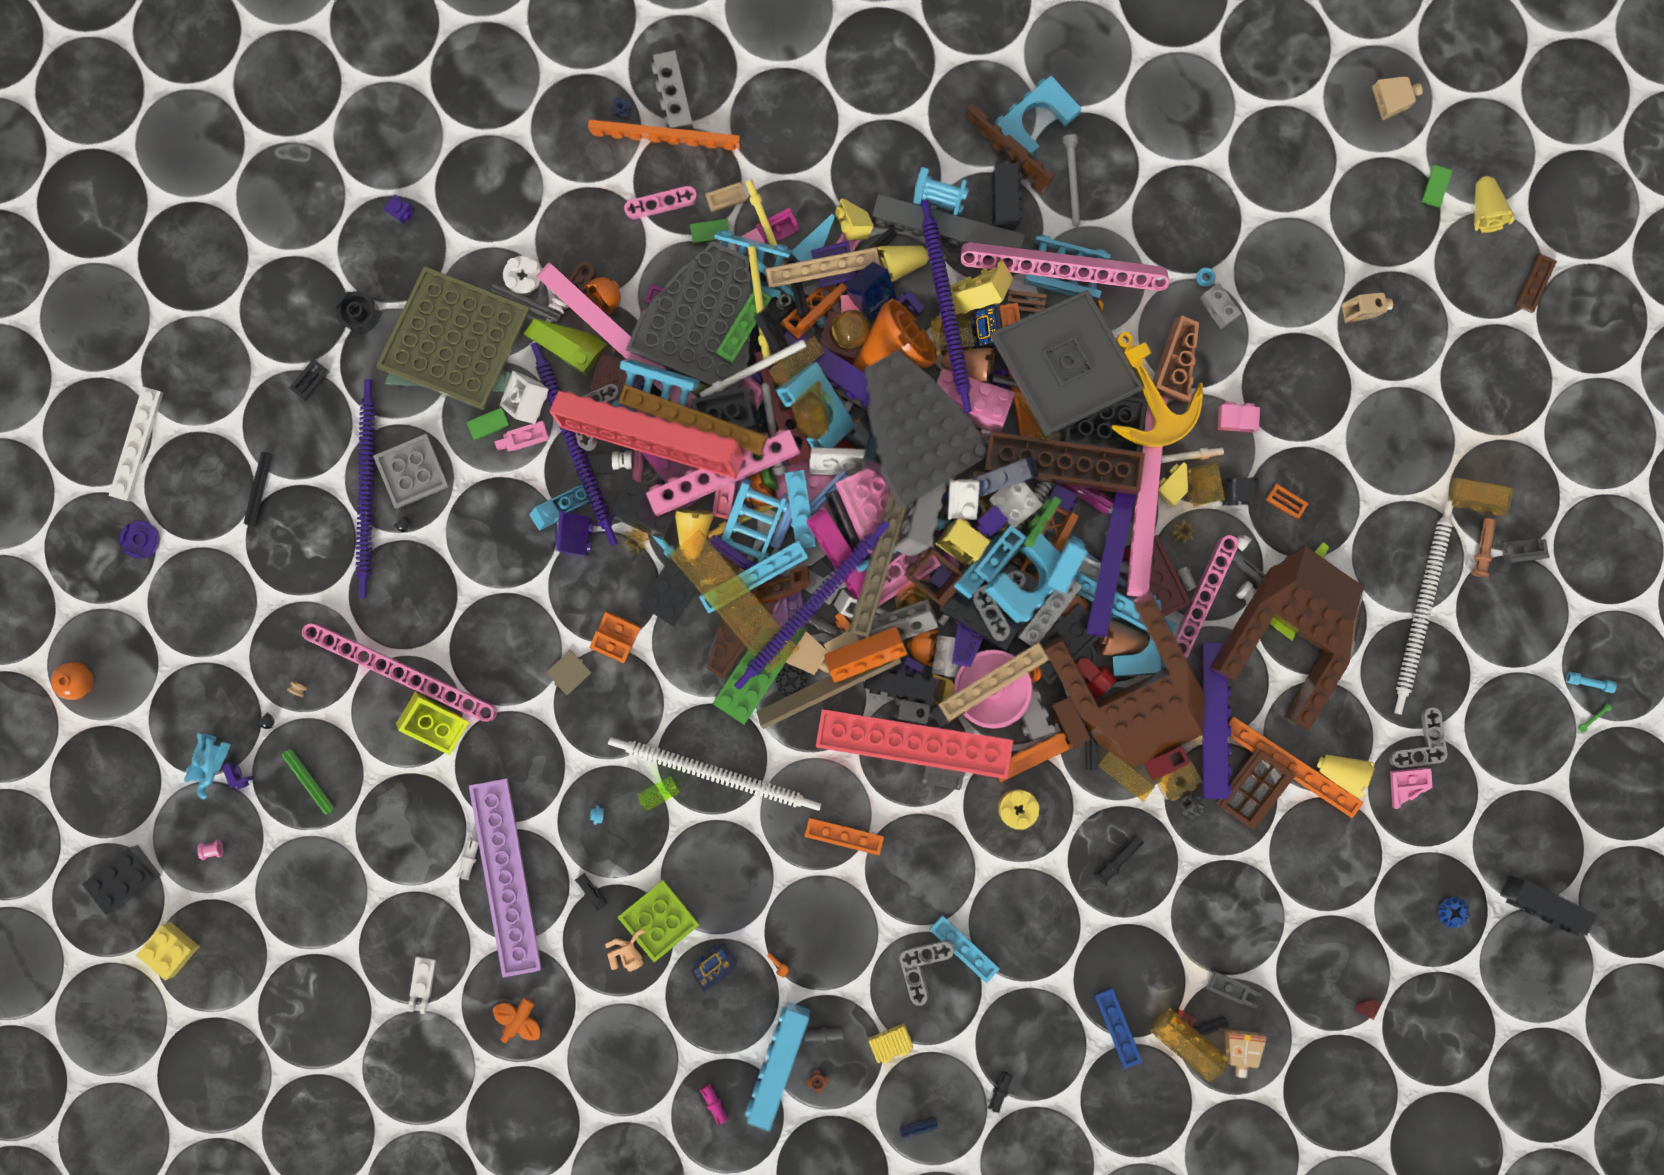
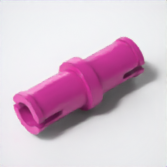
(714, 1104)

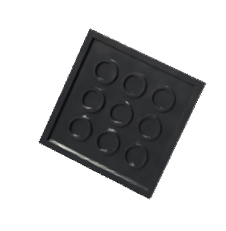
(966, 613)

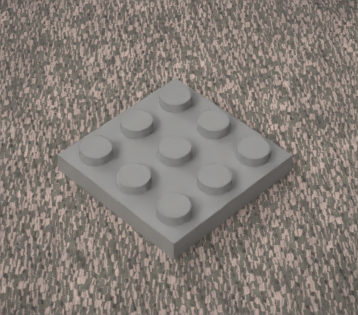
(411, 471)

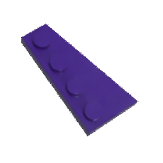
(965, 646)

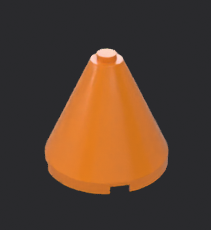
(896, 331)

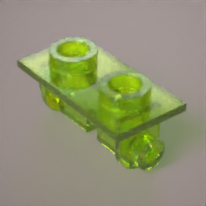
(658, 793)

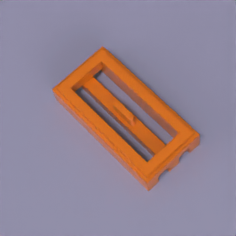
(1272, 493)

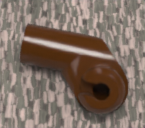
(1017, 561)

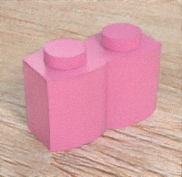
(1238, 418)

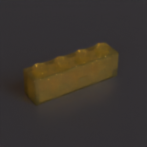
(1189, 1045)

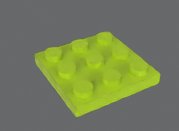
(662, 918)

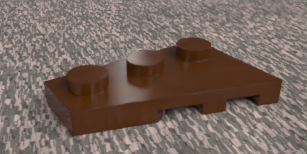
(725, 650)

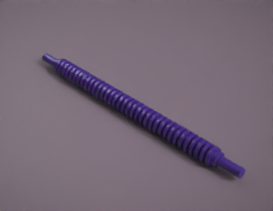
(946, 305)
(368, 418)
(594, 494)
(761, 661)

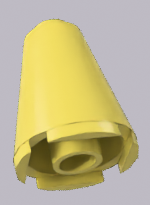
(1490, 206)
(902, 259)
(691, 521)
(1347, 773)

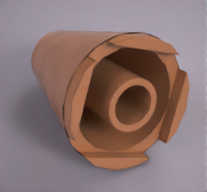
(978, 361)
(1121, 640)

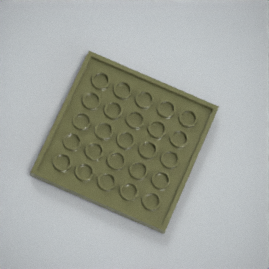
(453, 338)

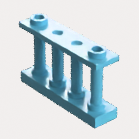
(939, 193)
(780, 250)
(1055, 284)
(654, 373)
(740, 509)

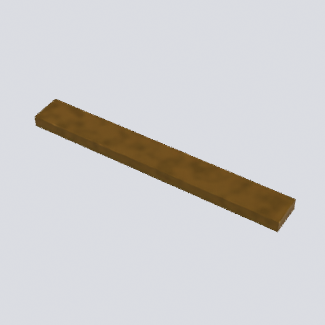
(689, 418)

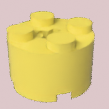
(1015, 798)

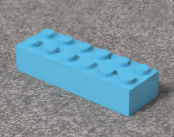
(776, 1071)

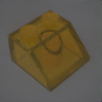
(938, 334)
(812, 412)
(1205, 485)

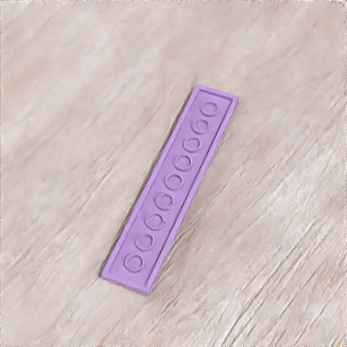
(505, 877)

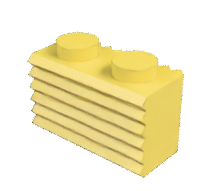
(891, 1043)

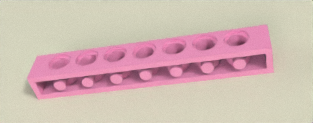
(716, 482)

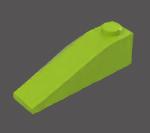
(571, 345)

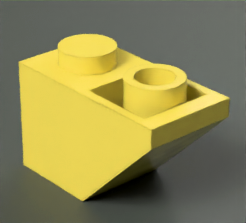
(853, 221)
(1175, 486)

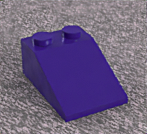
(574, 534)

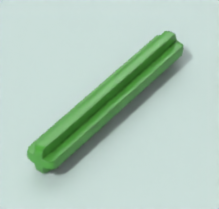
(308, 782)

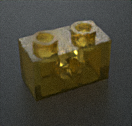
(1171, 790)

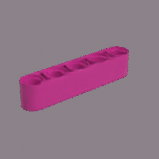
(835, 547)

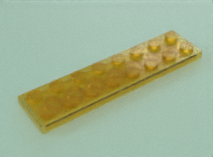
(730, 596)

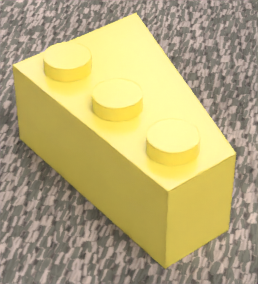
(982, 290)

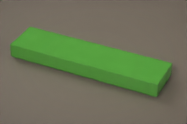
(741, 329)

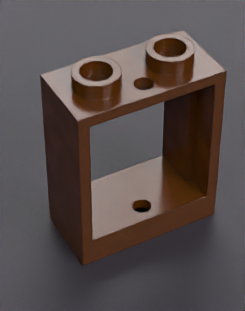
(946, 589)
(1069, 722)

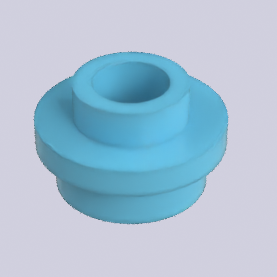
(1211, 277)
(597, 814)

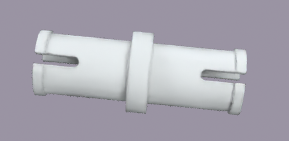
(468, 859)

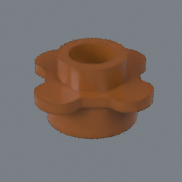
(818, 1087)

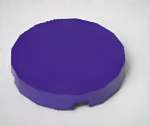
(139, 539)

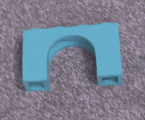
(1047, 95)
(839, 419)
(1068, 564)
(1013, 600)
(1144, 663)

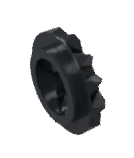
(792, 671)

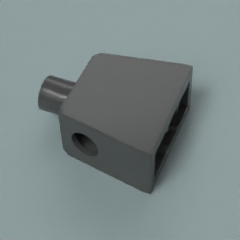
(907, 711)

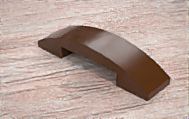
(784, 586)

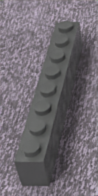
(952, 228)

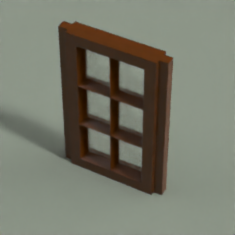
(1256, 788)

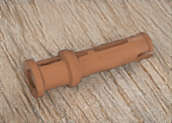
(1483, 556)

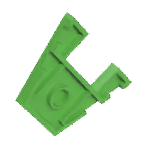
(1037, 524)

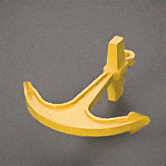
(1167, 425)

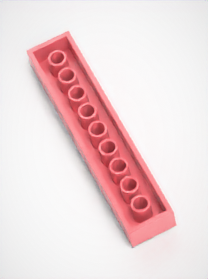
(648, 434)

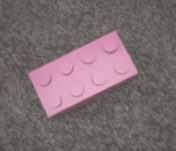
(988, 402)

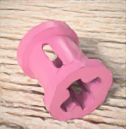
(210, 849)

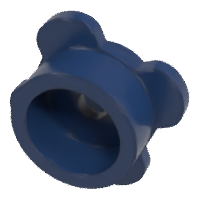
(620, 112)

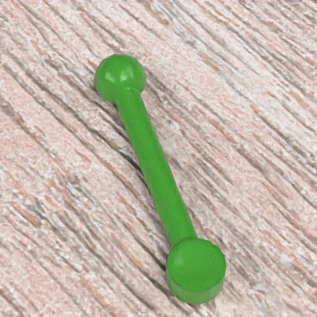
(1583, 727)

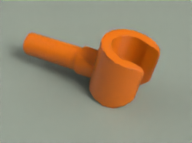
(783, 969)

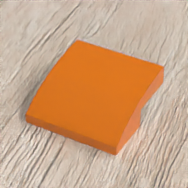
(615, 637)

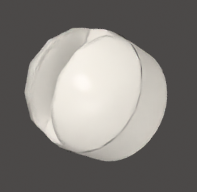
(1243, 542)

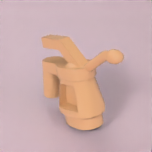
(629, 955)

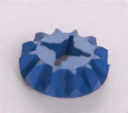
(1445, 913)

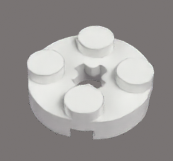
(514, 267)

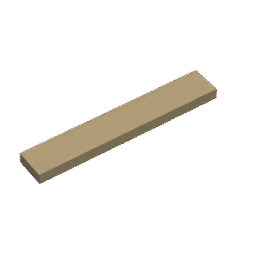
(821, 267)
(994, 681)

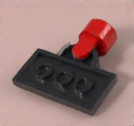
(1074, 628)

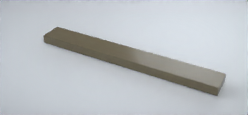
(877, 569)
(814, 694)

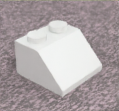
(523, 397)

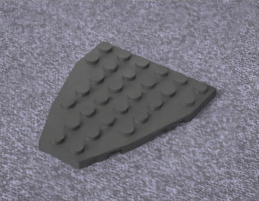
(694, 315)
(917, 429)

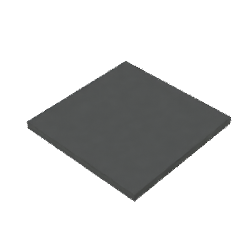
(1066, 362)

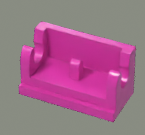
(782, 226)

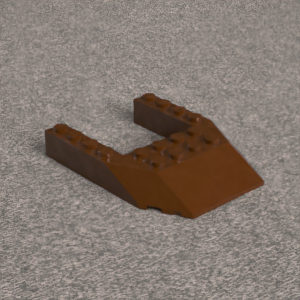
(1314, 603)
(1148, 714)

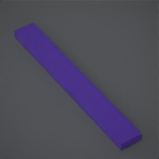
(1111, 564)

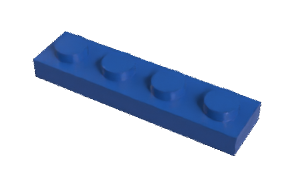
(1118, 1028)

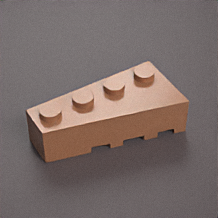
(1177, 360)

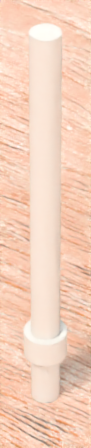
(720, 386)
(1203, 453)

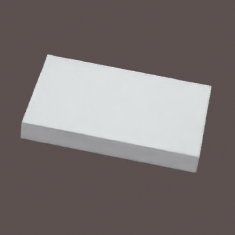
(833, 461)

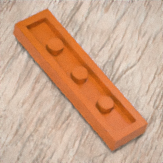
(844, 836)

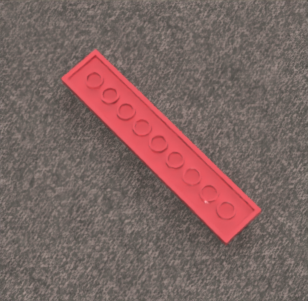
(914, 744)

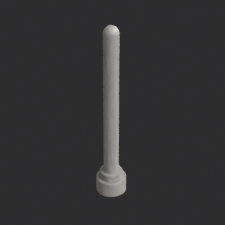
(1070, 142)
(780, 468)

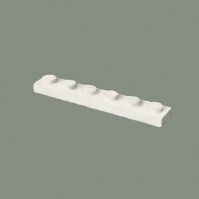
(136, 444)

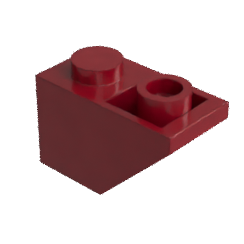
(1167, 762)

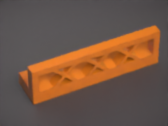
(815, 312)
(1060, 535)
(1037, 754)

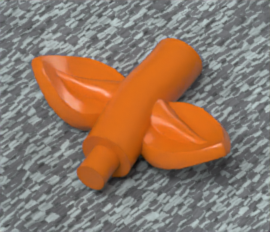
(517, 1020)

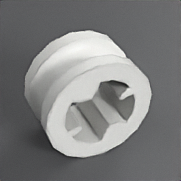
(557, 305)

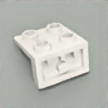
(1016, 503)

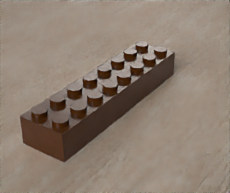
(1069, 462)

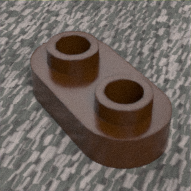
(577, 277)

